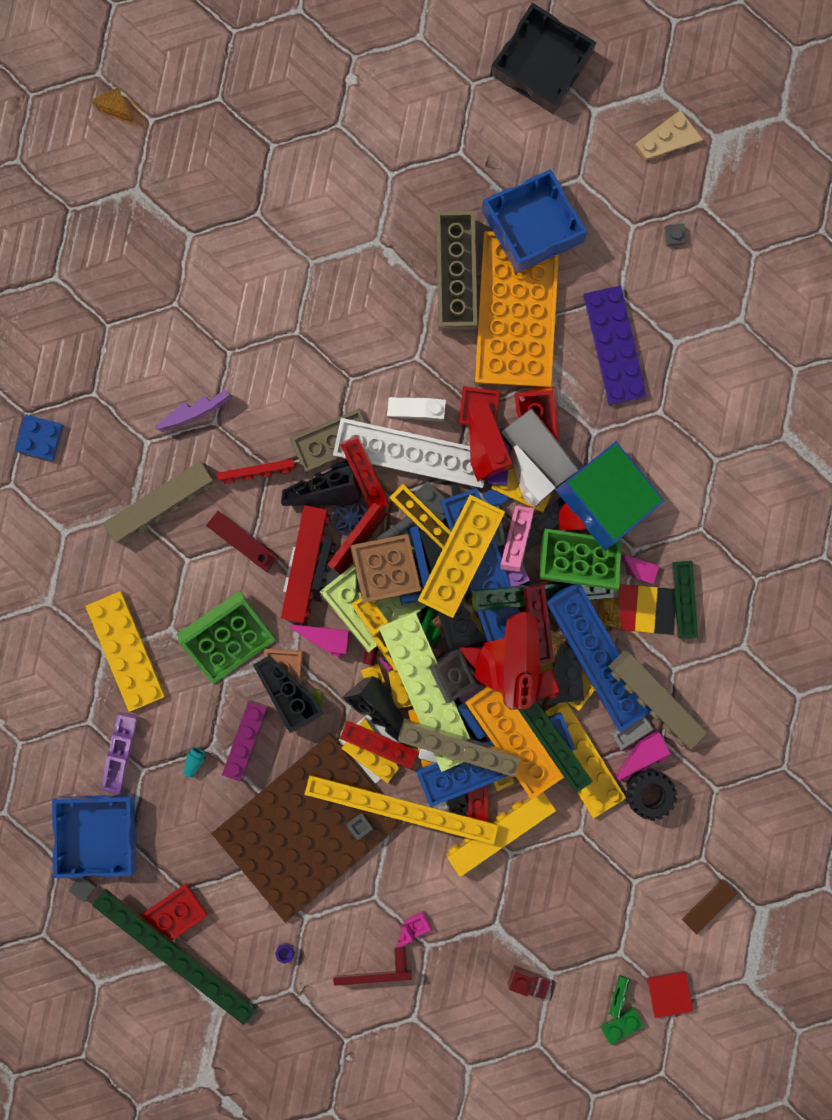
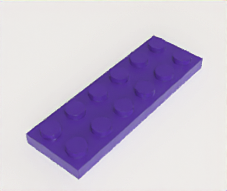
(614, 345)

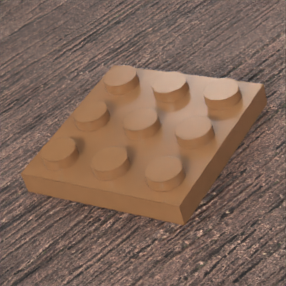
(385, 568)

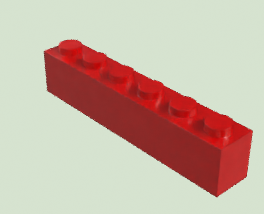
(304, 564)

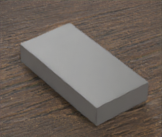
(632, 733)

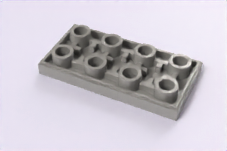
(540, 447)

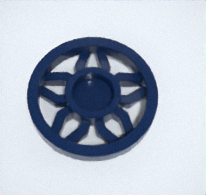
(350, 518)

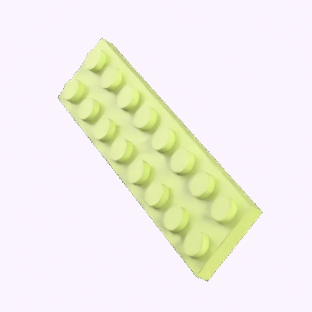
(412, 660)

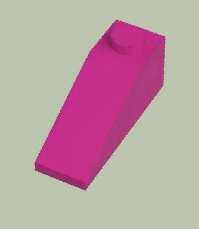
(326, 638)

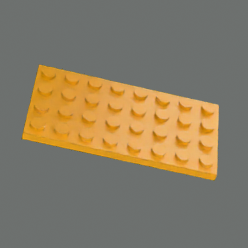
(515, 320)

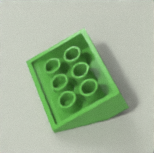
(579, 560)
(225, 637)

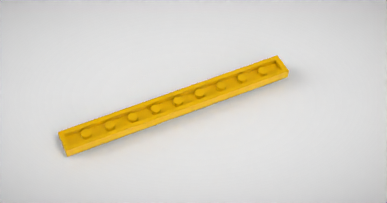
(401, 809)

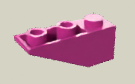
(646, 751)

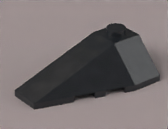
(330, 488)
(290, 698)
(375, 701)

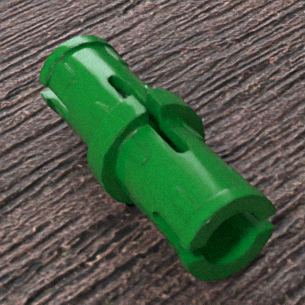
(619, 996)

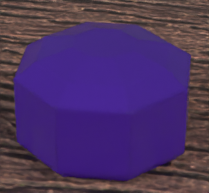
(285, 953)

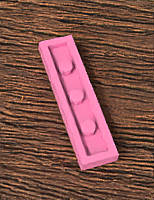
(517, 538)

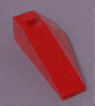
(544, 403)
(487, 447)

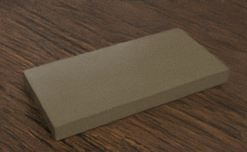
(317, 445)

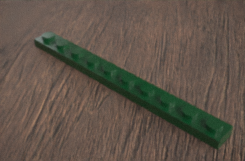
(174, 956)

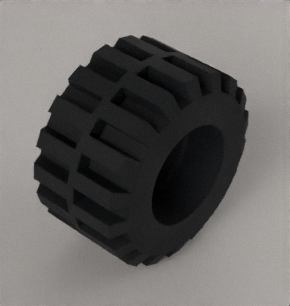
(665, 801)

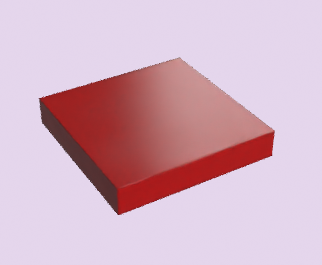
(472, 395)
(670, 994)

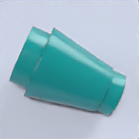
(193, 761)

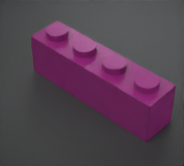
(245, 740)

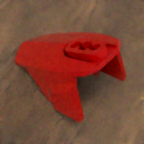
(513, 662)

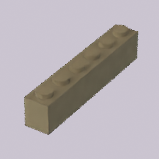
(158, 503)
(657, 699)
(458, 747)

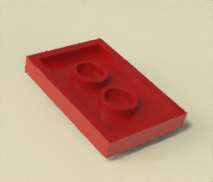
(176, 912)

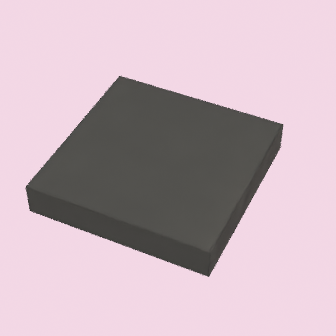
(452, 676)

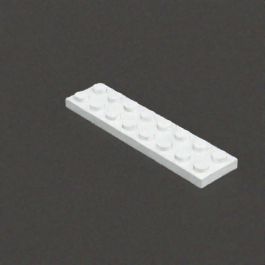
(410, 452)

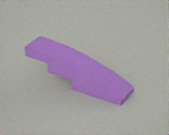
(185, 414)
(119, 753)

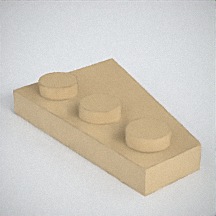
(669, 136)

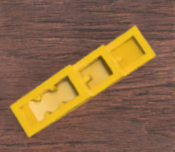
(372, 619)

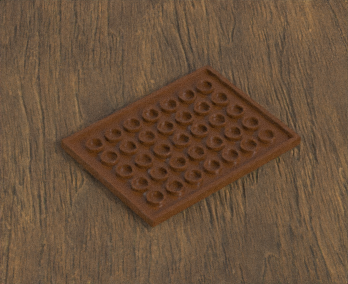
(297, 842)

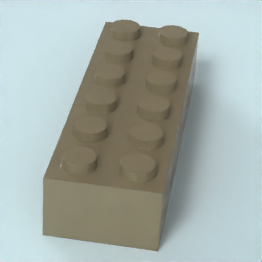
(456, 270)

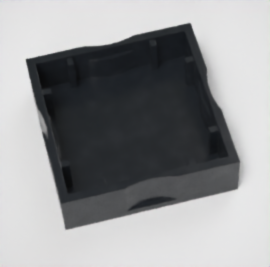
(542, 58)

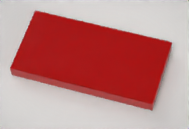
(360, 534)

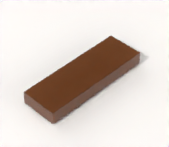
(709, 906)

